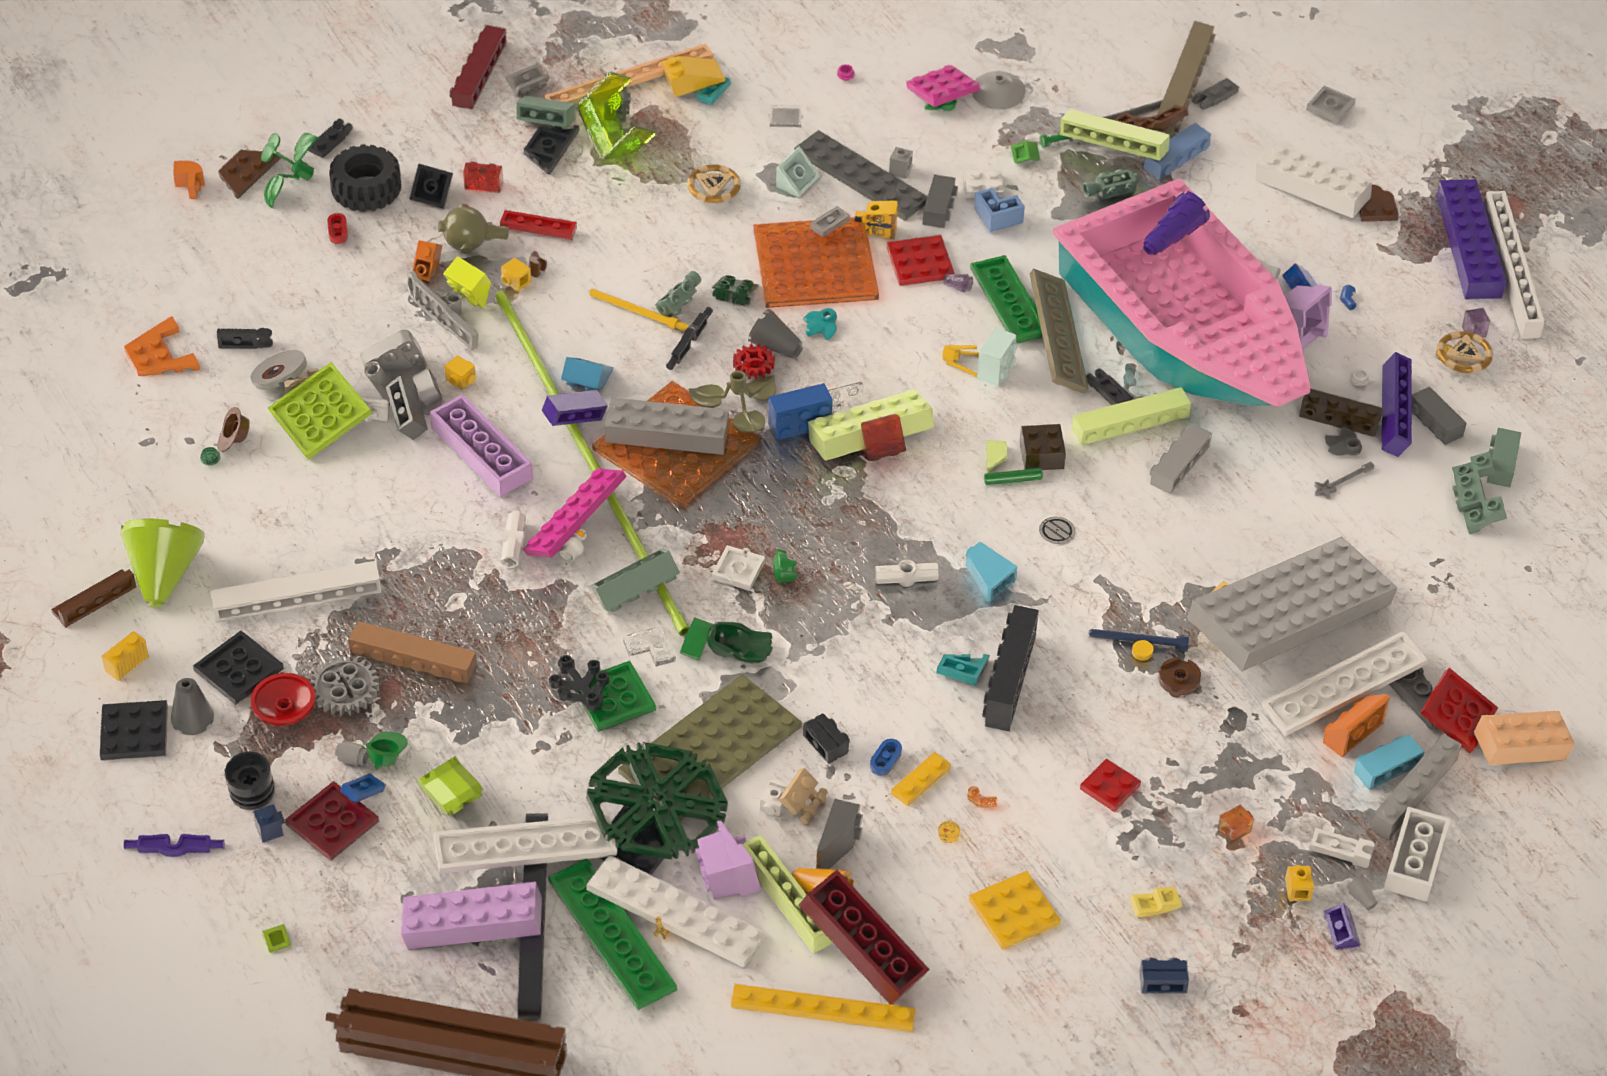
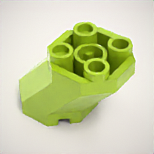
(450, 786)

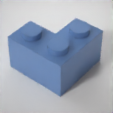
(998, 212)

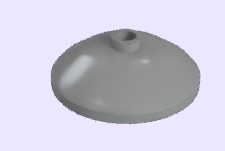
(999, 90)

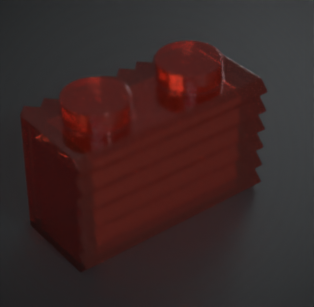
(483, 177)

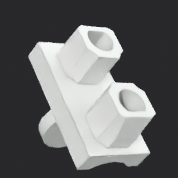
(379, 408)

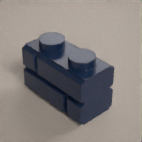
(1164, 976)

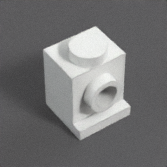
(770, 799)

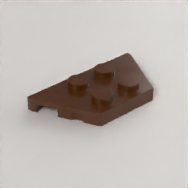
(245, 170)

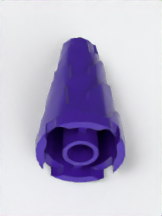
(1180, 220)

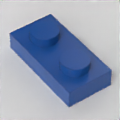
(363, 787)

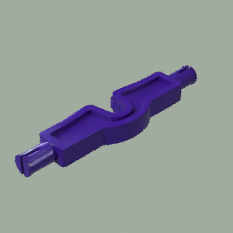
(186, 844)

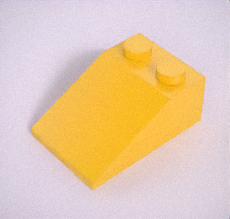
(691, 74)

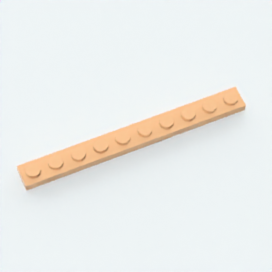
(637, 74)

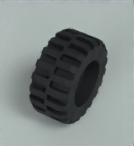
(367, 193)

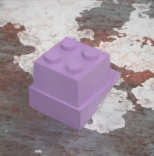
(1310, 311)
(726, 864)

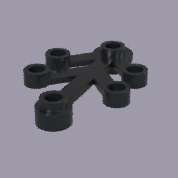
(591, 699)

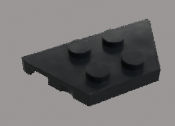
(549, 146)

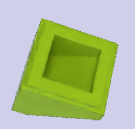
(276, 938)

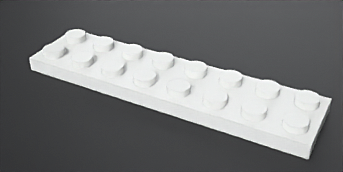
(1344, 683)
(521, 844)
(677, 909)

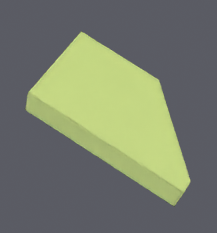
(996, 453)

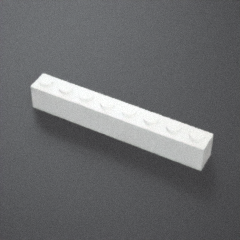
(295, 591)

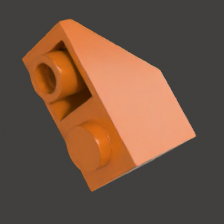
(427, 259)

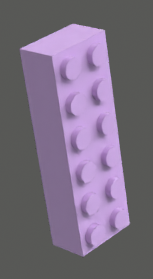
(481, 445)
(471, 915)

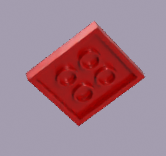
(919, 259)
(1457, 709)

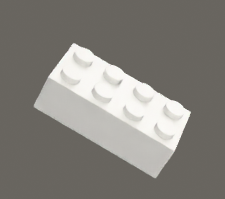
(1417, 854)

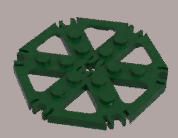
(668, 790)

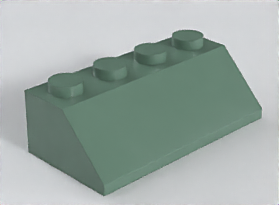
(635, 579)

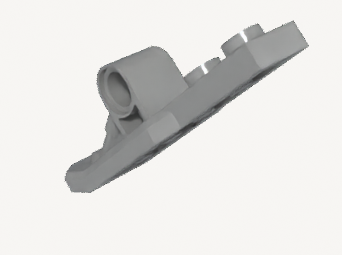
(442, 309)

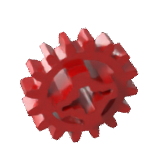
(754, 361)

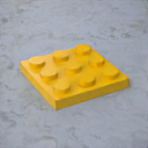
(1014, 909)

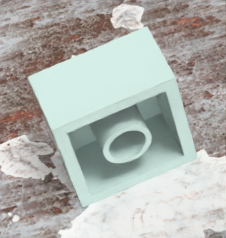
(997, 357)

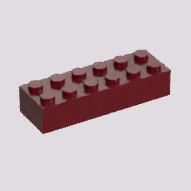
(863, 937)

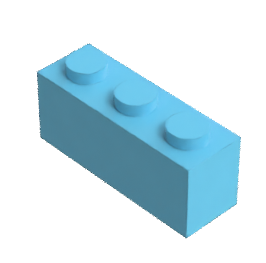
(1388, 761)

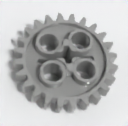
(356, 677)

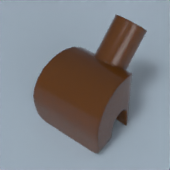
(536, 264)

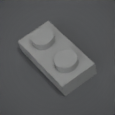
(830, 221)

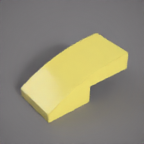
(1156, 903)

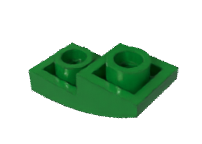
(695, 639)

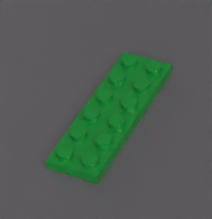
(1008, 297)

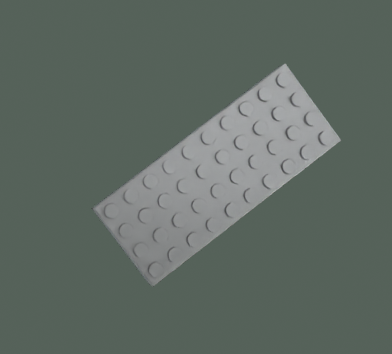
(1291, 603)

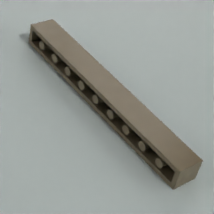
(1187, 70)

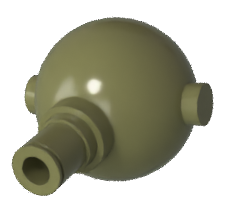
(467, 229)

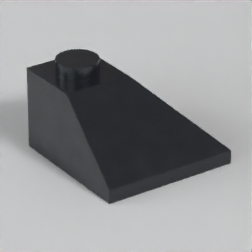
(431, 186)

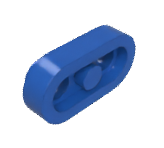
(884, 758)

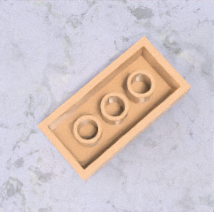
(1524, 737)

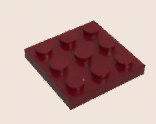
(331, 821)

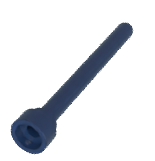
(1180, 642)

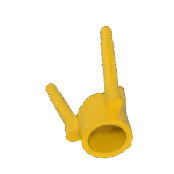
(952, 353)

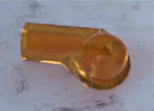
(980, 801)

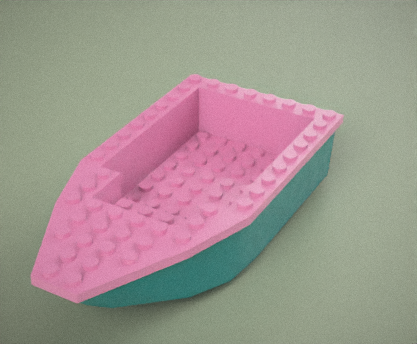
(1190, 315)

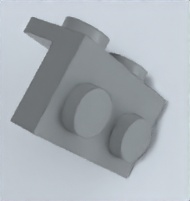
(527, 79)

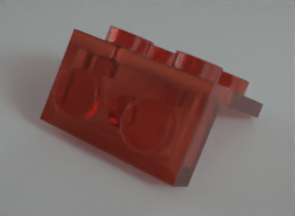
(882, 437)

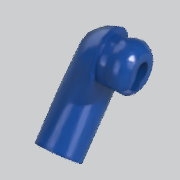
(1345, 297)

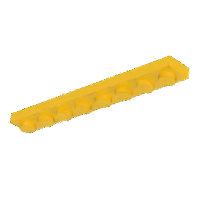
(823, 1007)

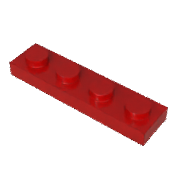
(538, 224)

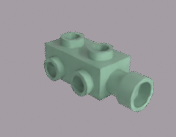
(1112, 184)
(679, 295)

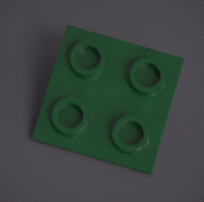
(740, 288)

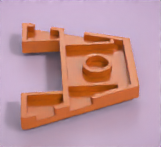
(150, 354)

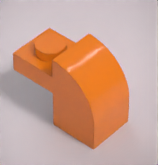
(188, 175)

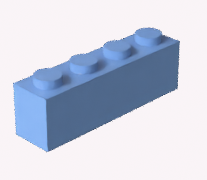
(1181, 149)

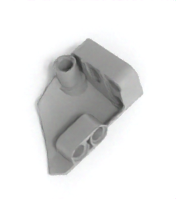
(402, 357)

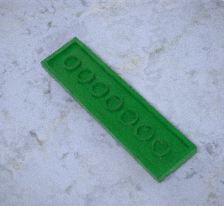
(613, 937)

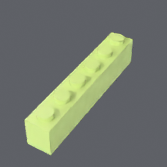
(1114, 134)
(1131, 416)
(784, 892)

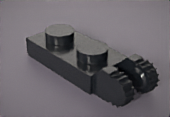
(331, 138)
(244, 338)
(1108, 387)

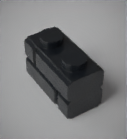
(826, 738)

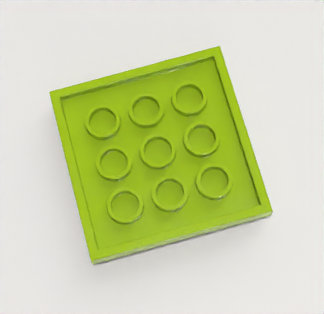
(319, 410)

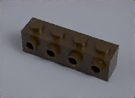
(1341, 412)

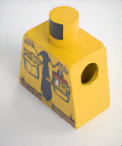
(879, 218)

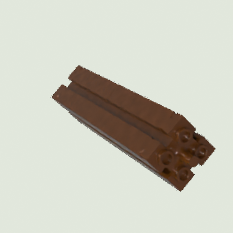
(446, 1037)

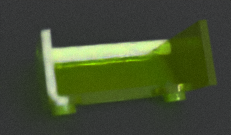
(602, 123)

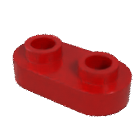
(337, 228)

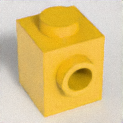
(516, 274)
(460, 372)
(1299, 883)

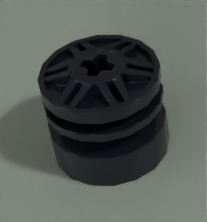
(249, 780)

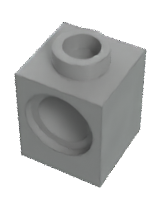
(901, 162)

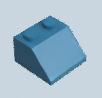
(585, 373)

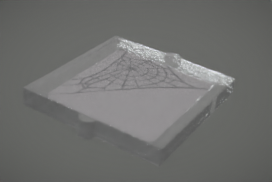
(785, 115)

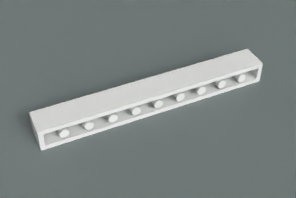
(1514, 265)

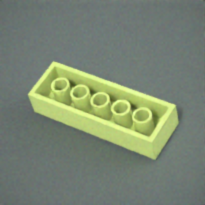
(842, 432)

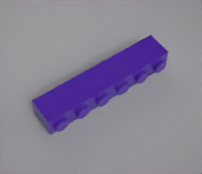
(1396, 404)

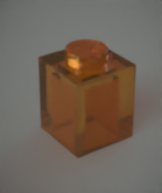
(1235, 823)

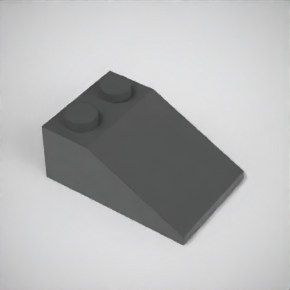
(839, 833)

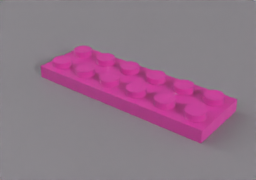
(574, 512)

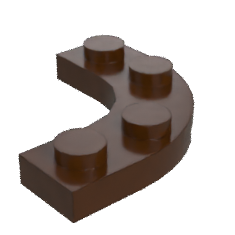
(1156, 122)

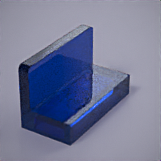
(1298, 276)

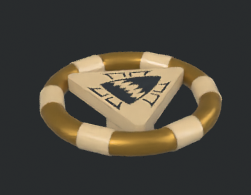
(714, 183)
(1464, 352)

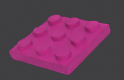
(942, 85)

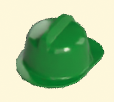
(385, 748)

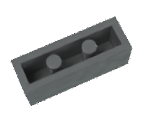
(940, 201)
(406, 407)
(1437, 416)

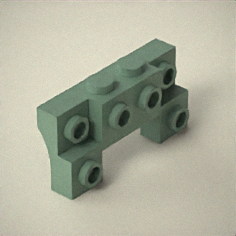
(1472, 501)

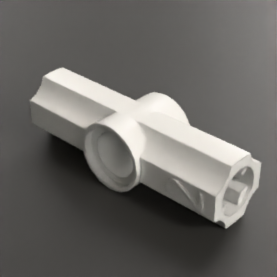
(513, 539)
(906, 573)

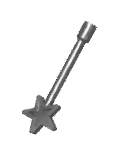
(1326, 488)

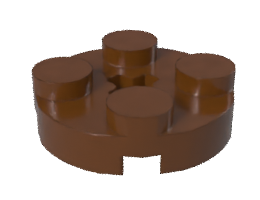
(1177, 686)

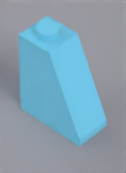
(990, 570)

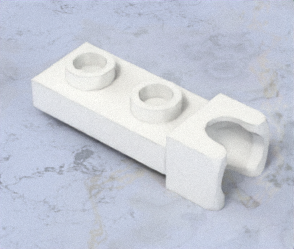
(1343, 847)

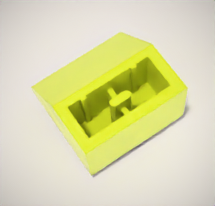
(468, 281)

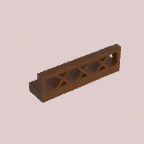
(94, 597)

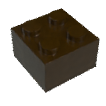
(1042, 447)

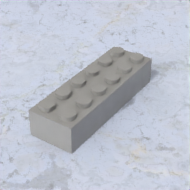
(667, 426)

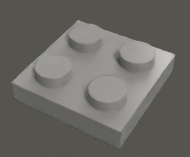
(1331, 104)

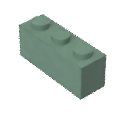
(545, 111)
(1504, 456)

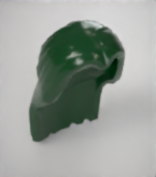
(739, 642)

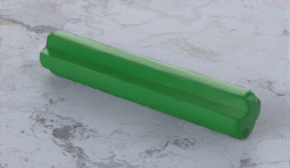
(1013, 476)

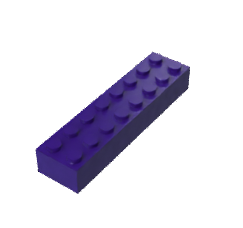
(1471, 239)

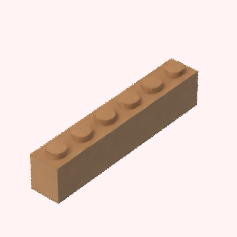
(412, 652)

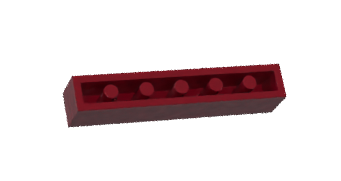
(478, 67)

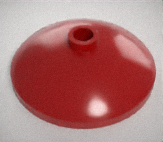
(283, 699)

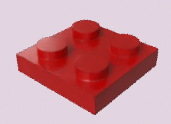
(1110, 785)

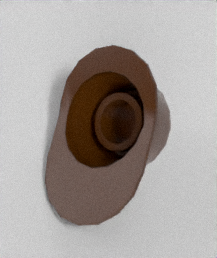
(234, 429)

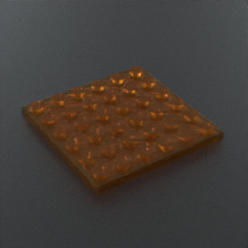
(812, 269)
(671, 472)

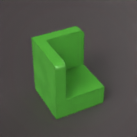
(1025, 151)

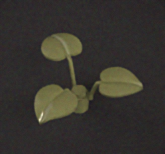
(759, 389)

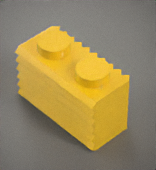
(125, 655)

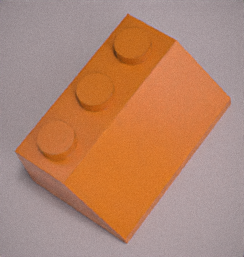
(1356, 724)

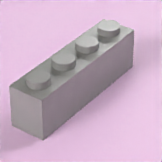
(1180, 458)

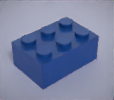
(792, 410)

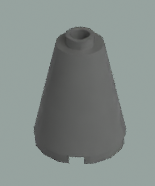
(775, 335)
(190, 708)

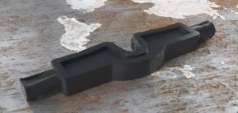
(691, 333)

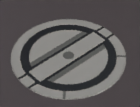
(1057, 530)

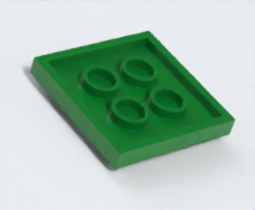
(623, 697)

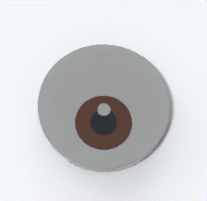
(278, 369)

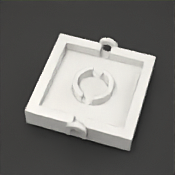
(983, 179)
(738, 567)

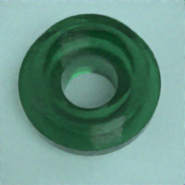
(210, 456)

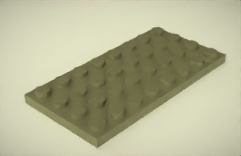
(728, 732)

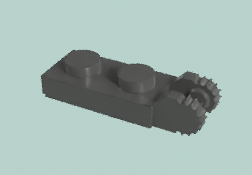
(1215, 94)

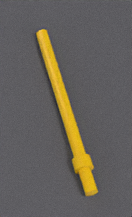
(673, 323)

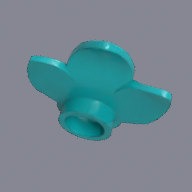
(820, 324)

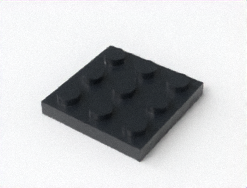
(237, 667)
(133, 730)
(649, 837)

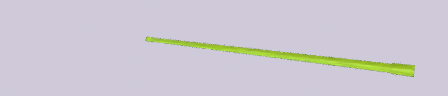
(505, 304)

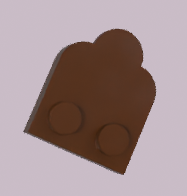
(1379, 207)

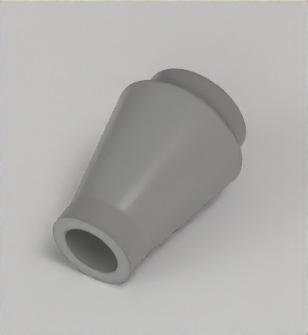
(1362, 892)

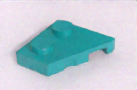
(713, 92)
(963, 667)

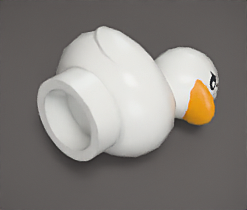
(574, 546)

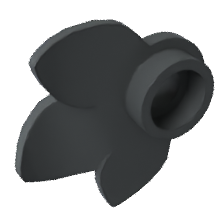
(1344, 444)

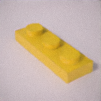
(921, 778)

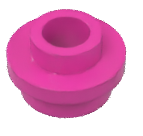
(845, 72)

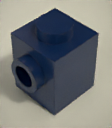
(268, 823)

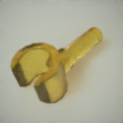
(660, 929)

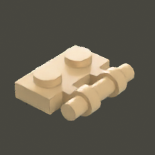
(799, 791)

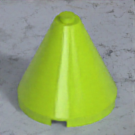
(160, 555)

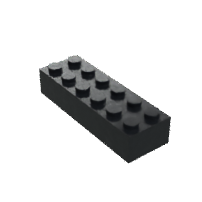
(1010, 668)

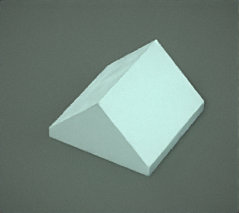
(796, 173)

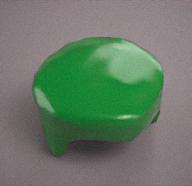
(784, 567)

